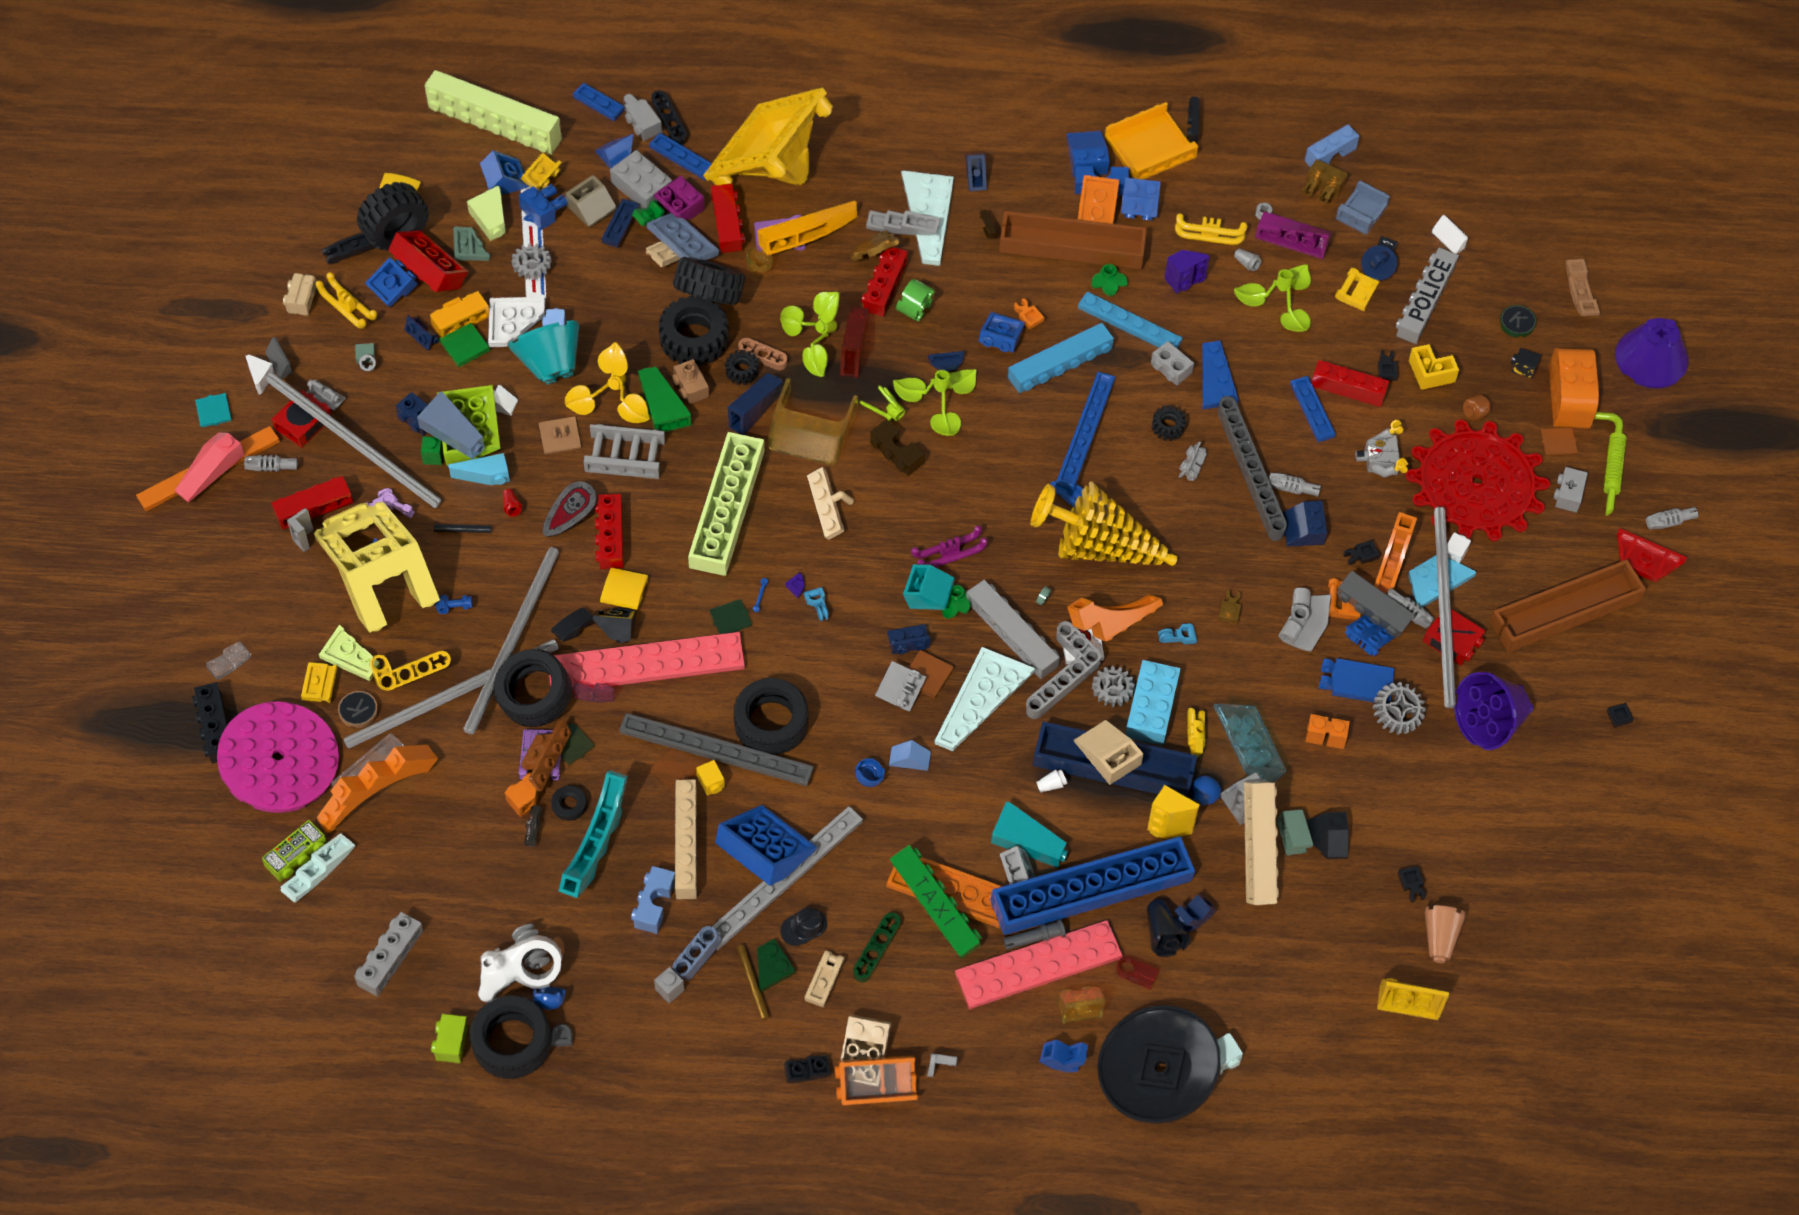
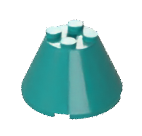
(549, 350)

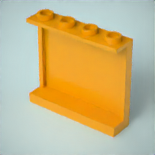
(1149, 142)

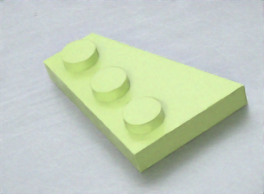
(348, 654)

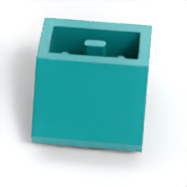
(928, 588)

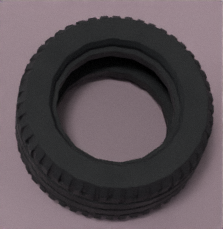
(519, 666)
(768, 691)
(500, 1011)

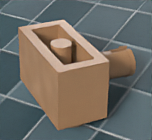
(690, 381)

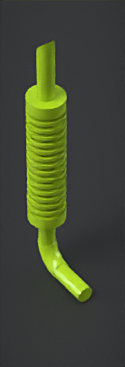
(1615, 459)

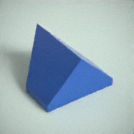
(616, 150)

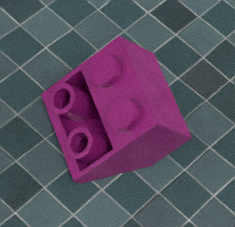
(681, 199)

